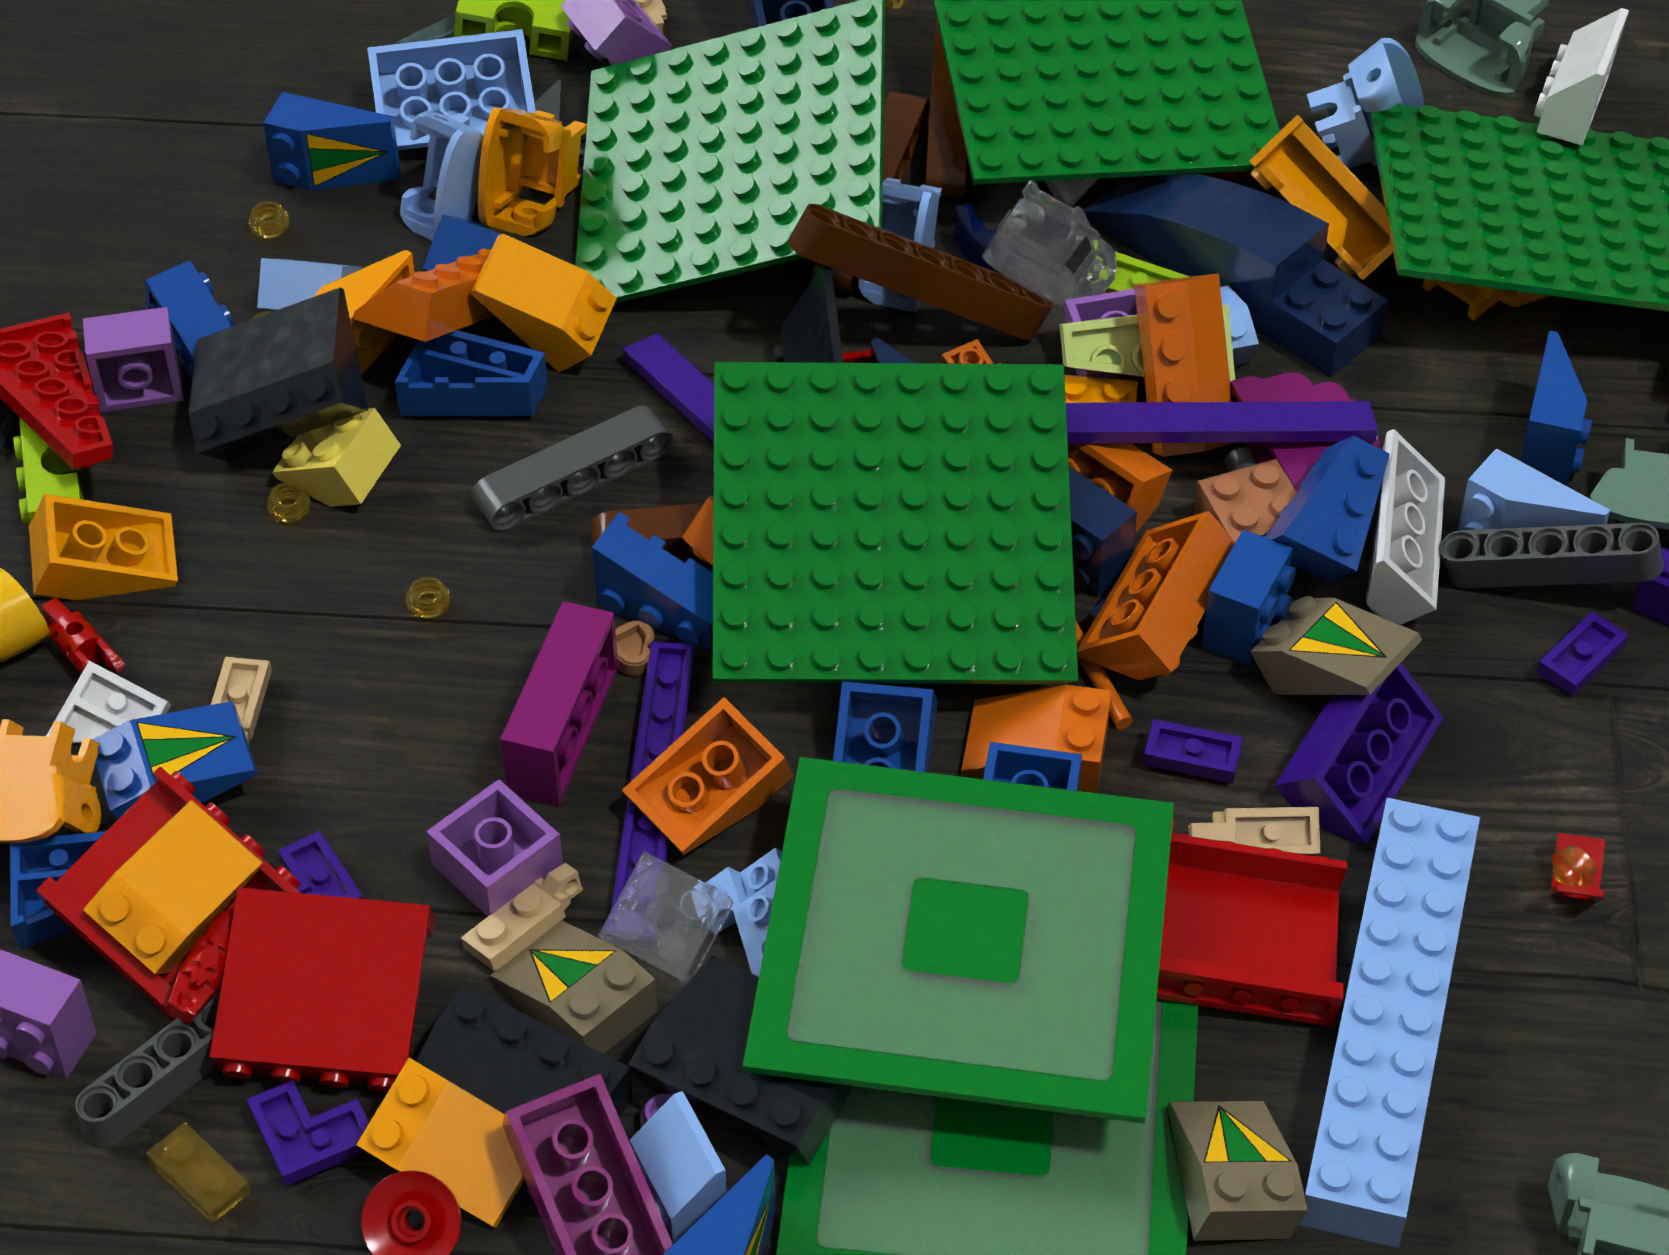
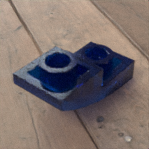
(972, 235)

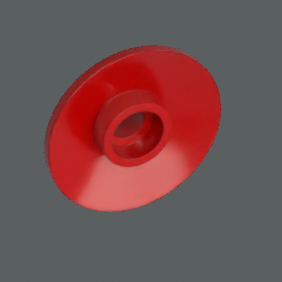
(388, 1210)

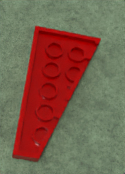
(52, 389)

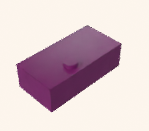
(560, 703)
(585, 1174)

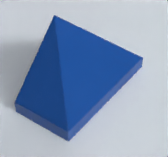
(456, 239)

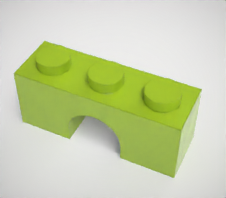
(540, 19)
(41, 472)

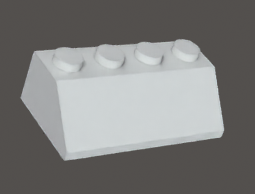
(1579, 79)
(1406, 535)

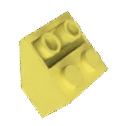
(340, 459)

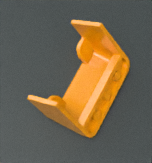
(1323, 186)

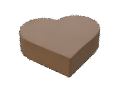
(633, 647)

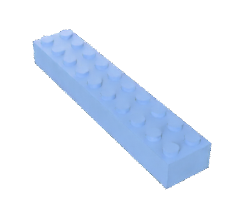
(1391, 1024)

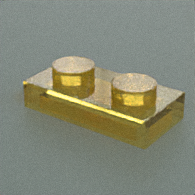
(198, 1172)

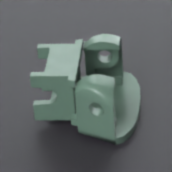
(1485, 50)
(1637, 489)
(1607, 1210)

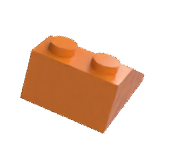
(1045, 718)
(709, 778)

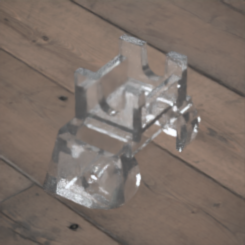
(1038, 242)

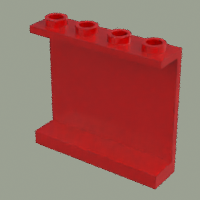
(116, 846)
(1251, 930)
(320, 988)

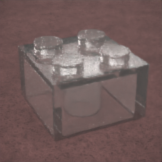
(666, 918)

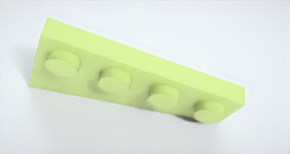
(1115, 345)

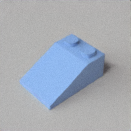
(1518, 496)

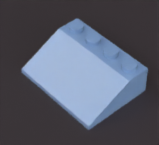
(450, 78)

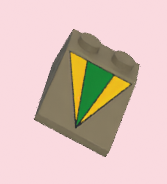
(1331, 649)
(579, 986)
(1236, 1171)

